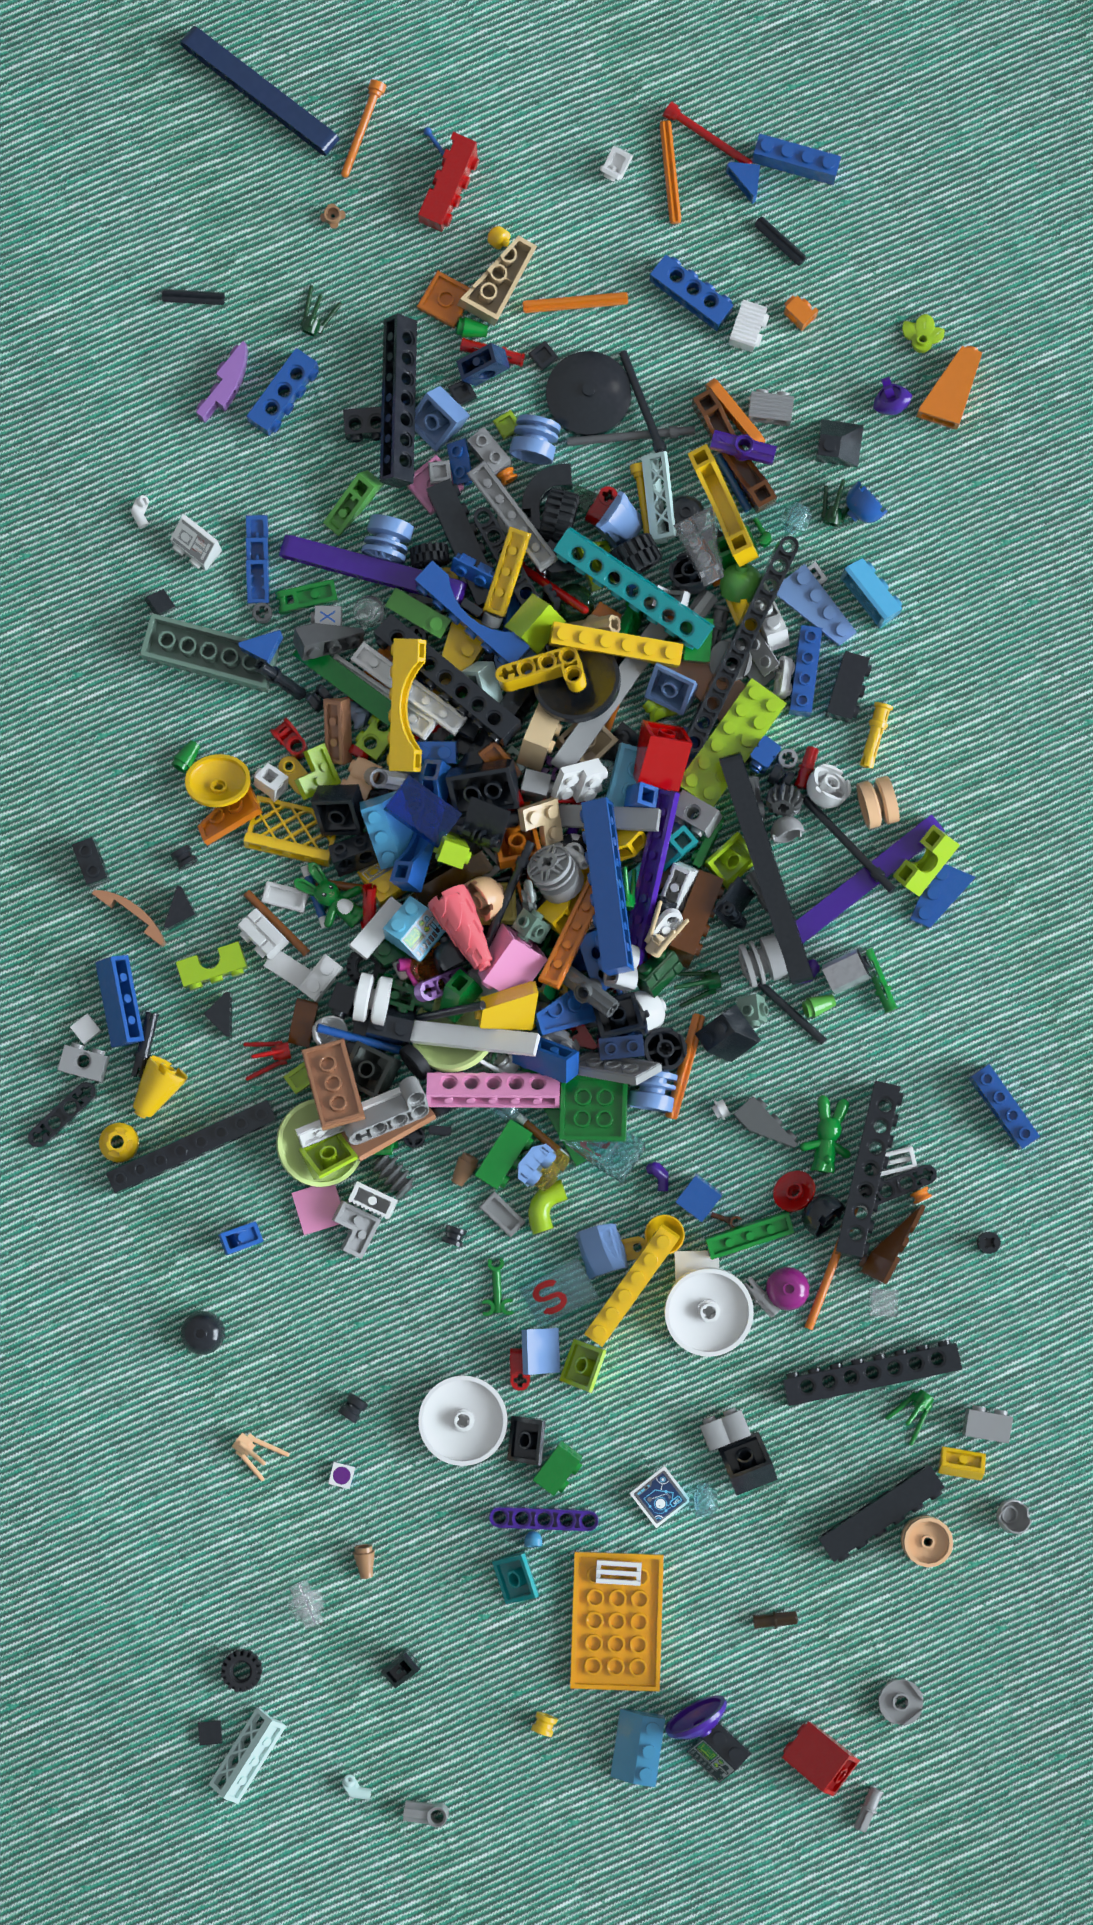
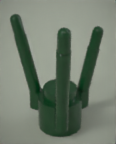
(311, 323)
(833, 515)
(709, 981)

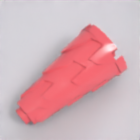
(459, 919)

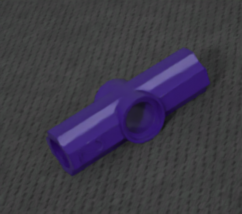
(756, 451)

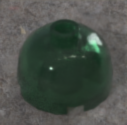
(582, 594)

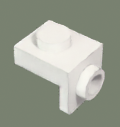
(616, 164)

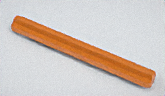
(670, 172)
(575, 302)
(685, 1067)

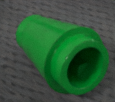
(470, 328)
(186, 756)

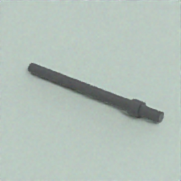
(672, 432)

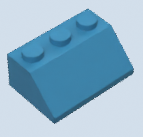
(871, 592)
(386, 832)
(637, 1747)

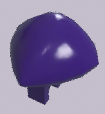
(891, 398)

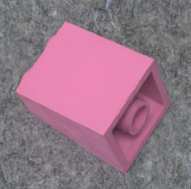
(513, 960)

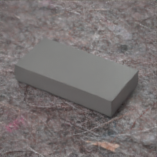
(502, 1214)

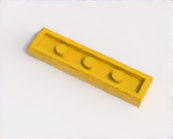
(507, 571)

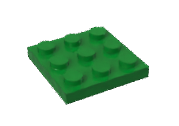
(593, 1110)

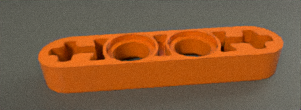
(734, 412)

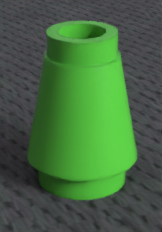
(817, 1005)

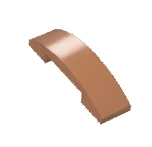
(111, 899)

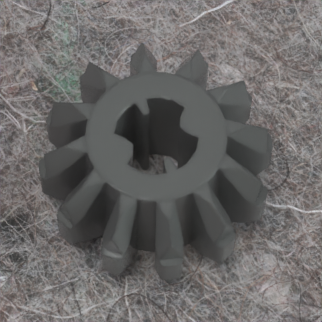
(784, 800)

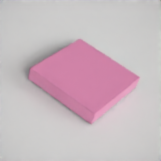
(421, 482)
(316, 1207)

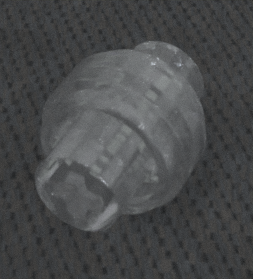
(306, 1604)

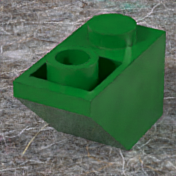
(458, 991)

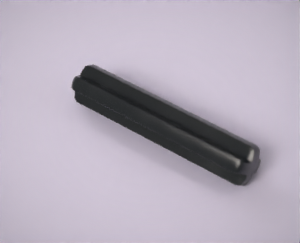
(780, 241)
(193, 297)

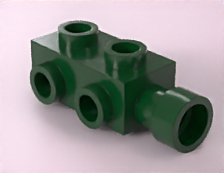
(399, 999)

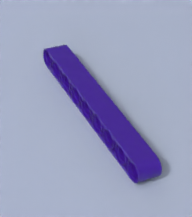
(358, 565)
(862, 883)

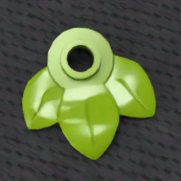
(923, 330)

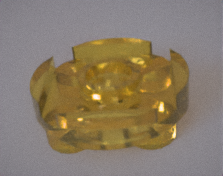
(549, 1175)

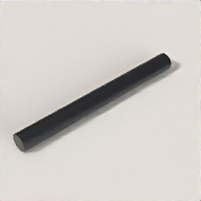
(789, 1010)
(451, 1011)

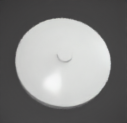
(708, 1311)
(462, 1420)

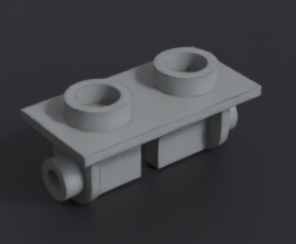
(763, 656)

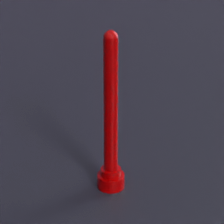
(674, 113)
(561, 593)

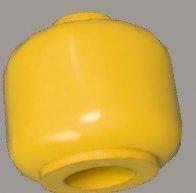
(498, 237)

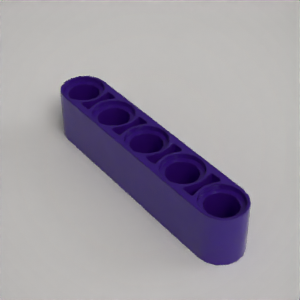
(533, 1523)

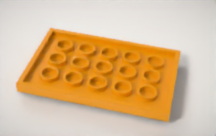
(616, 1625)

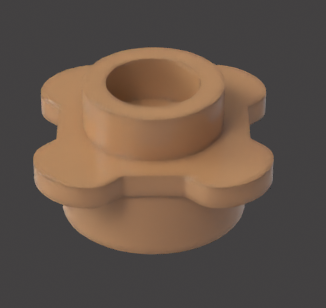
(330, 210)

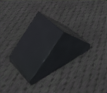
(180, 910)
(221, 1014)
(401, 1668)

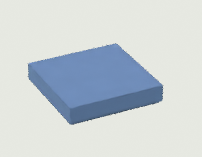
(540, 1351)

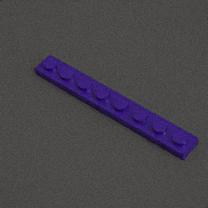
(651, 871)

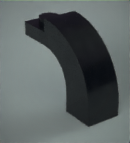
(556, 477)

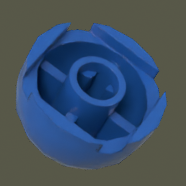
(863, 504)

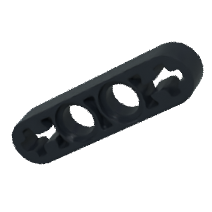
(65, 1118)
(897, 1190)

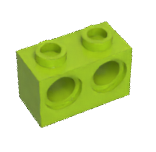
(373, 733)

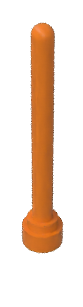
(376, 89)

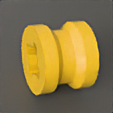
(544, 1724)

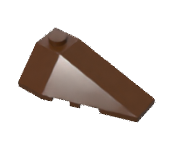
(884, 1257)

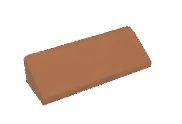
(338, 729)

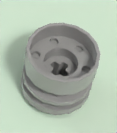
(555, 874)
(762, 961)

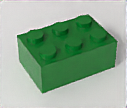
(504, 1155)

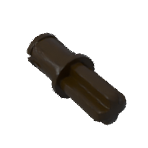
(775, 1619)

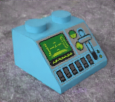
(413, 929)

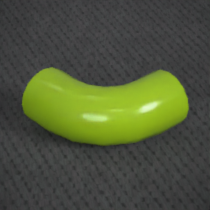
(541, 1206)

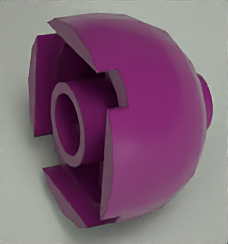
(787, 1288)

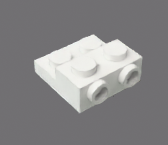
(580, 781)

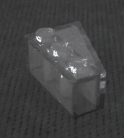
(701, 544)

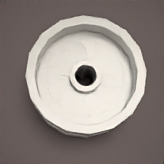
(373, 999)

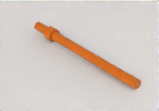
(824, 1286)

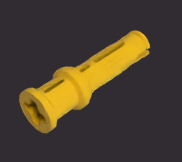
(877, 726)

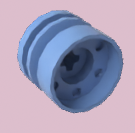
(534, 439)
(387, 538)
(652, 1093)

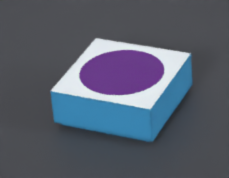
(342, 1475)

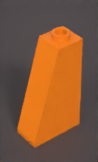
(950, 394)

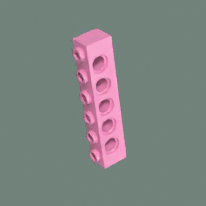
(531, 1090)

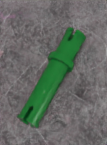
(888, 1005)

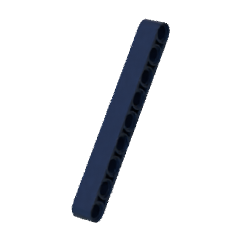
(259, 91)

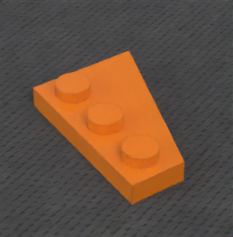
(230, 817)

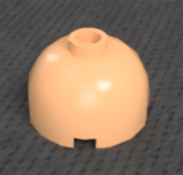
(487, 896)

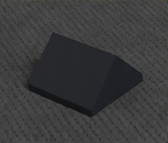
(624, 1019)
(526, 1440)

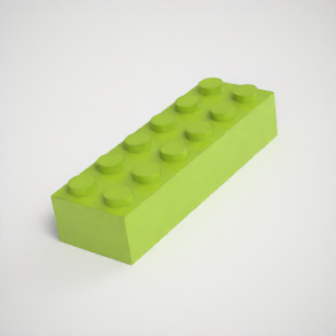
(736, 732)

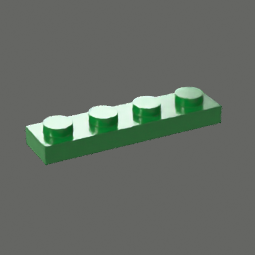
(749, 1235)

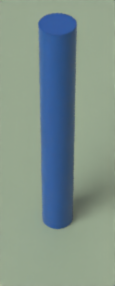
(732, 483)

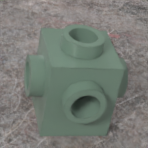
(531, 926)
(753, 1009)

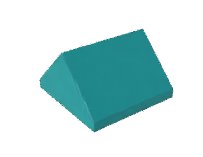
(515, 1578)

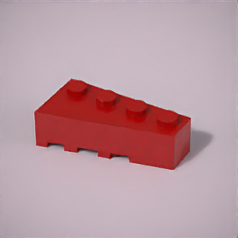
(449, 182)

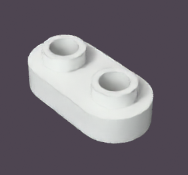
(782, 683)
(665, 925)

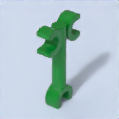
(497, 1305)

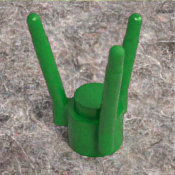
(629, 895)
(921, 1402)

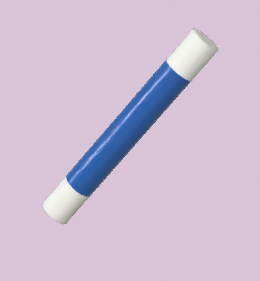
(318, 907)

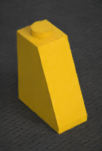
(510, 1008)

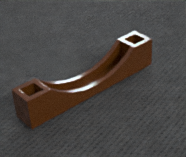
(745, 472)

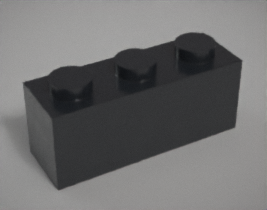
(848, 687)

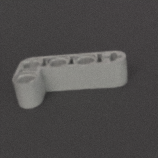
(390, 1114)

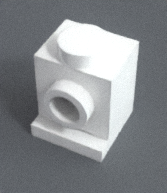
(271, 781)

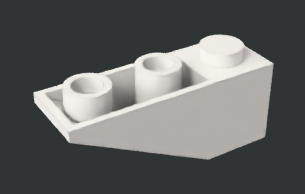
(773, 627)

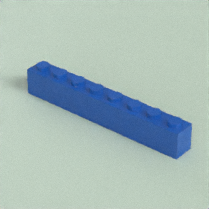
(607, 886)

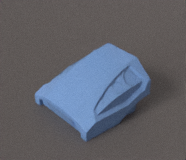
(620, 521)
(532, 1163)
(601, 1250)

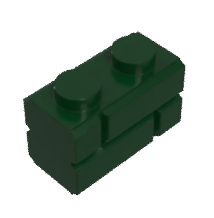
(658, 972)

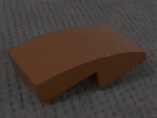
(303, 1022)

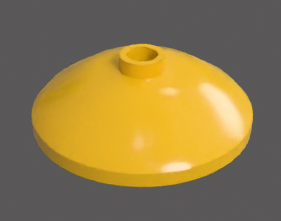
(217, 780)

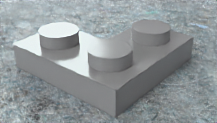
(361, 1226)

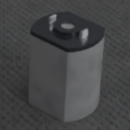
(848, 970)

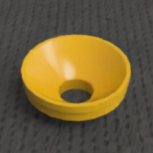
(129, 1147)
(669, 1221)

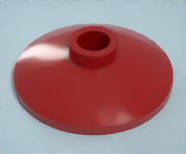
(788, 1186)

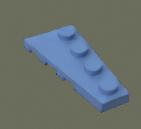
(813, 603)

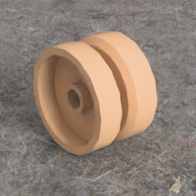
(878, 802)
(913, 1541)

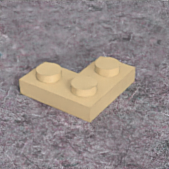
(546, 817)

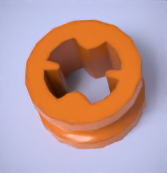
(507, 476)
(920, 1195)

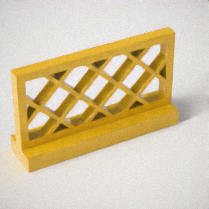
(283, 847)

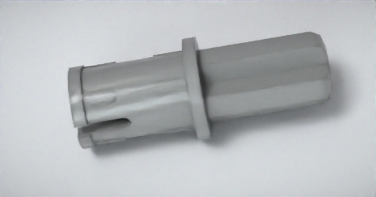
(761, 1298)
(868, 1809)

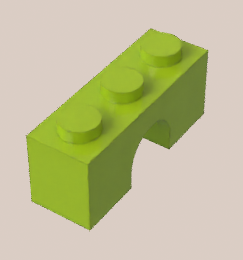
(453, 850)
(919, 874)
(231, 962)

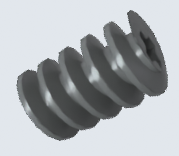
(393, 1175)

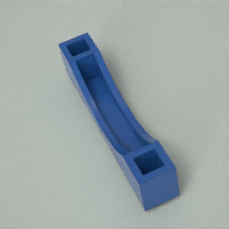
(436, 584)
(412, 865)

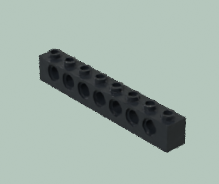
(398, 401)
(500, 733)
(881, 1093)
(192, 1147)
(949, 1363)

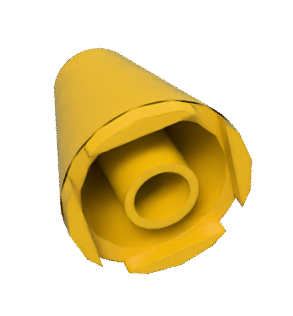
(157, 1086)

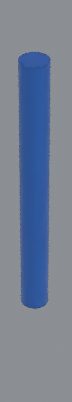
(338, 1033)

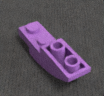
(230, 377)

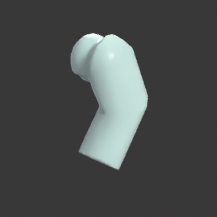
(353, 1788)

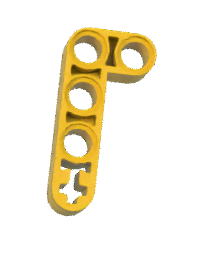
(541, 674)

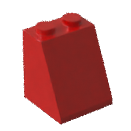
(661, 755)
(820, 1758)

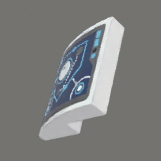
(660, 1496)

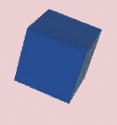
(699, 1197)

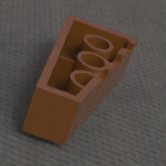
(698, 910)

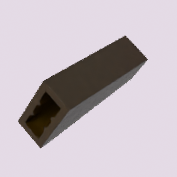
(450, 876)

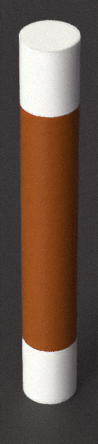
(542, 1137)

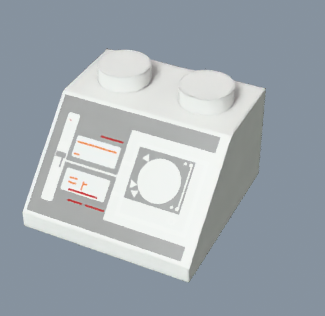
(195, 543)

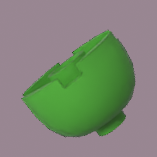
(739, 582)

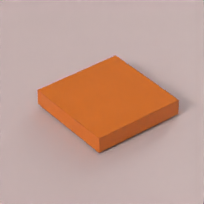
(442, 299)

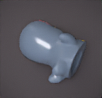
(358, 715)

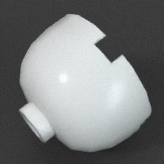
(828, 787)
(651, 1010)

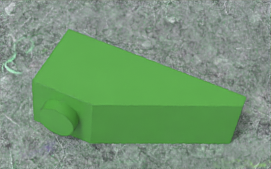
(353, 502)
(418, 613)

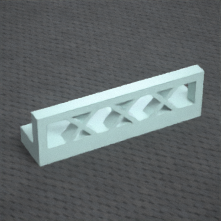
(655, 496)
(250, 1758)

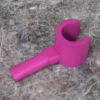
(403, 965)

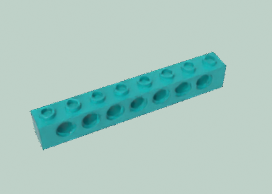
(565, 552)

